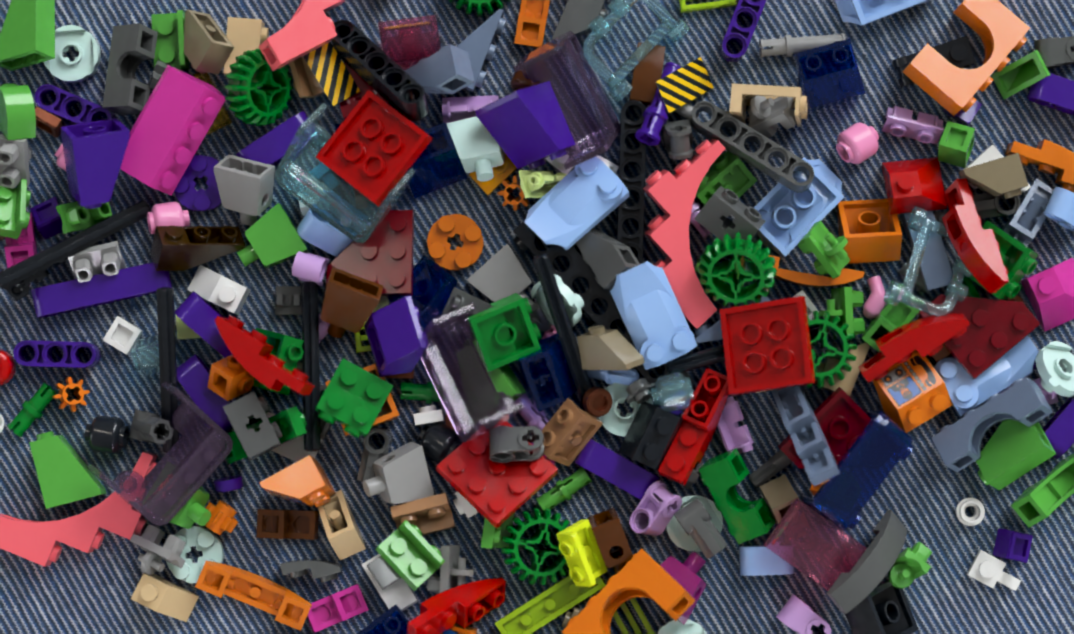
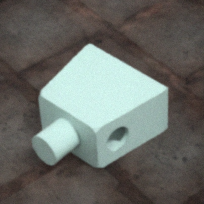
(476, 147)

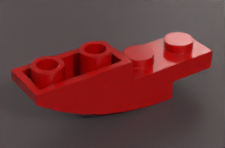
(973, 244)
(923, 334)
(255, 357)
(697, 427)
(458, 605)

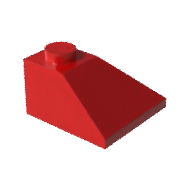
(914, 184)

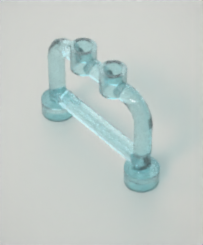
(601, 26)
(902, 293)

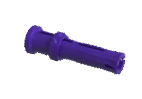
(655, 115)

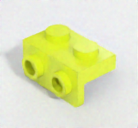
(581, 553)

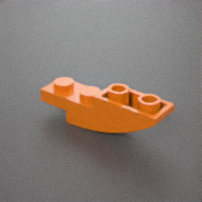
(1049, 158)

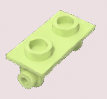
(538, 183)

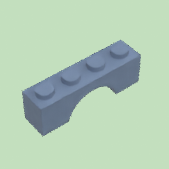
(961, 441)

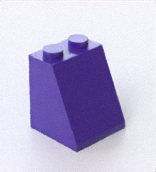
(528, 126)
(94, 159)

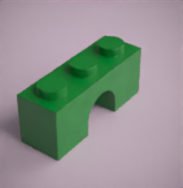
(743, 517)

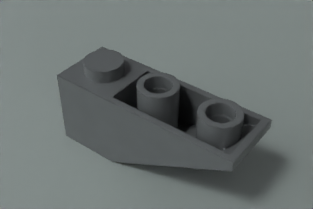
(605, 257)

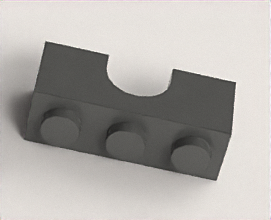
(129, 48)

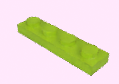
(546, 606)

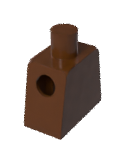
(348, 302)
(608, 534)

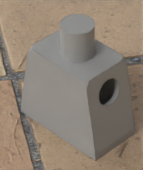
(245, 186)
(501, 277)
(401, 476)

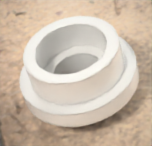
(979, 511)

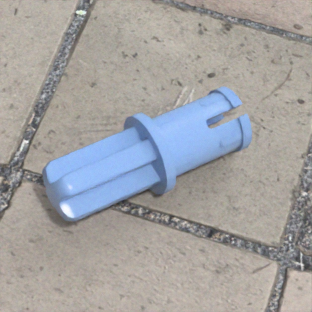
(623, 377)

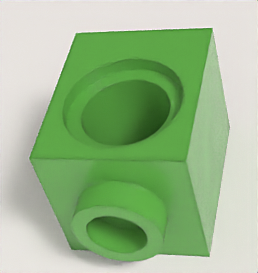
(956, 144)

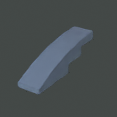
(1030, 215)
(935, 264)
(805, 434)

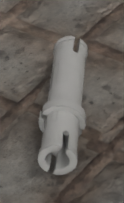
(789, 46)

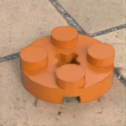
(463, 256)

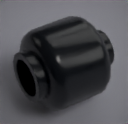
(107, 434)
(438, 441)

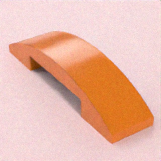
(532, 22)
(812, 280)
(254, 591)

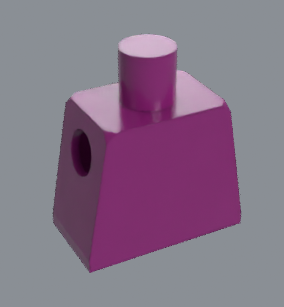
(686, 576)

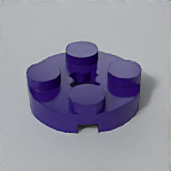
(203, 199)

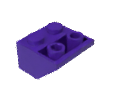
(396, 337)

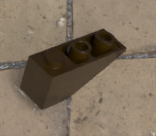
(189, 246)

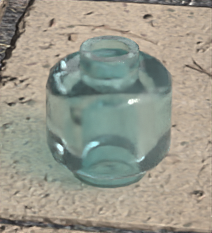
(146, 355)
(673, 392)

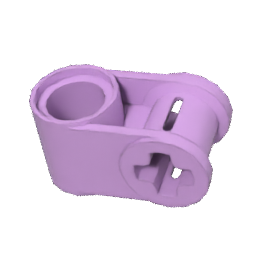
(309, 267)
(658, 507)
(801, 617)

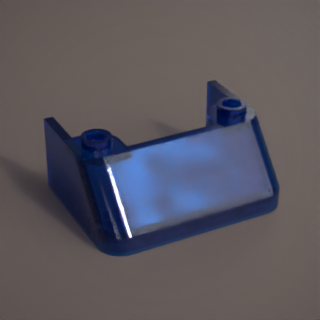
(861, 471)

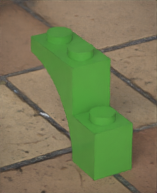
(1047, 494)

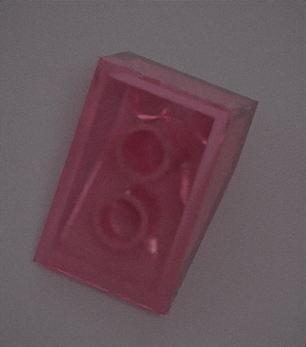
(410, 39)
(814, 545)

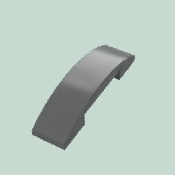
(872, 566)

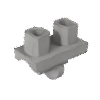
(767, 113)
(14, 161)
(97, 260)
(150, 543)
(452, 572)

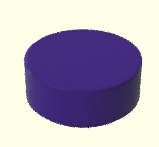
(228, 483)

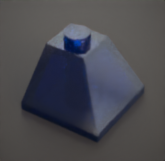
(430, 290)

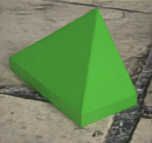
(1020, 74)

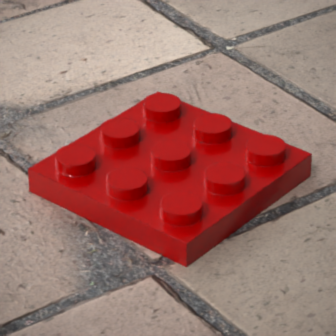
(374, 147)
(767, 345)
(493, 486)

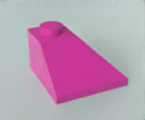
(1052, 294)

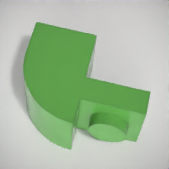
(17, 112)
(888, 320)

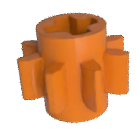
(506, 193)
(79, 393)
(221, 517)

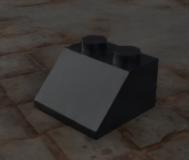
(650, 435)
(883, 612)

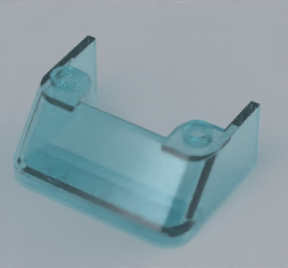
(326, 191)

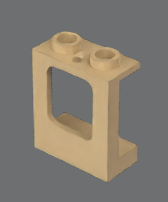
(742, 94)

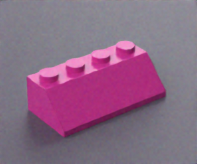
(170, 129)

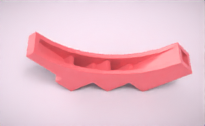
(302, 34)
(670, 232)
(41, 539)

